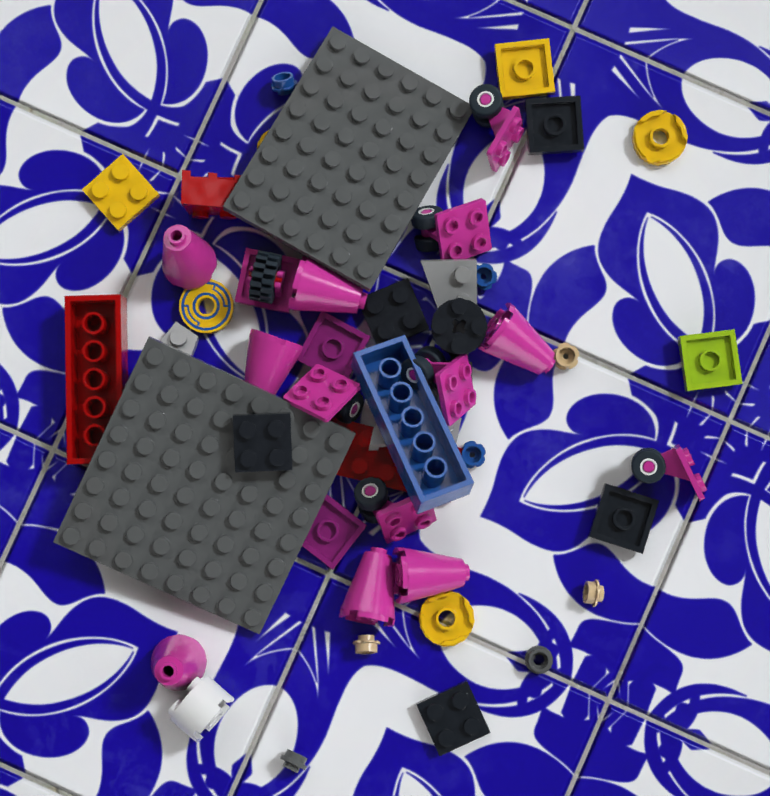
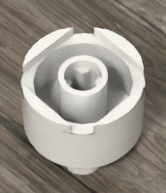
(201, 707)

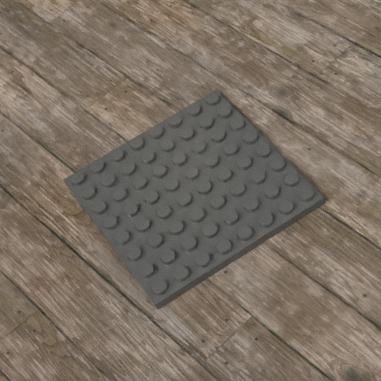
(168, 497)

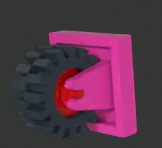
(266, 280)

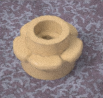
(571, 351)
(593, 592)
(366, 644)

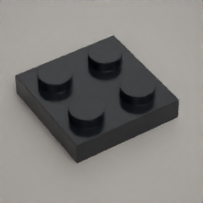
(554, 125)
(394, 312)
(262, 442)
(623, 518)
(453, 717)

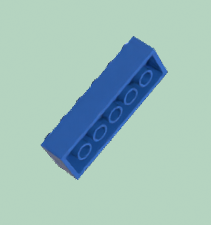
(411, 426)

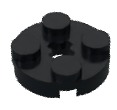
(460, 310)

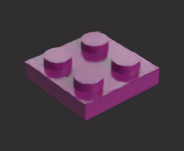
(332, 344)
(332, 532)

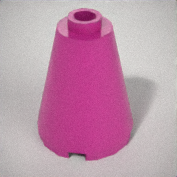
(187, 258)
(324, 290)
(517, 342)
(269, 360)
(425, 574)
(371, 590)
(178, 662)

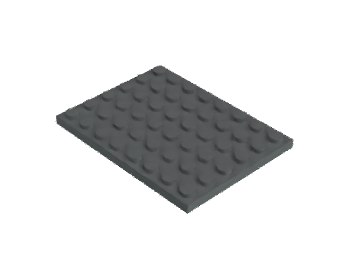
(349, 159)

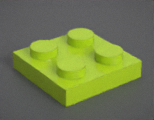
(710, 360)

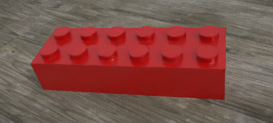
(94, 369)

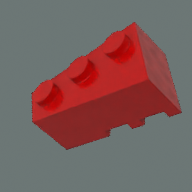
(206, 194)

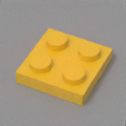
(524, 69)
(121, 192)

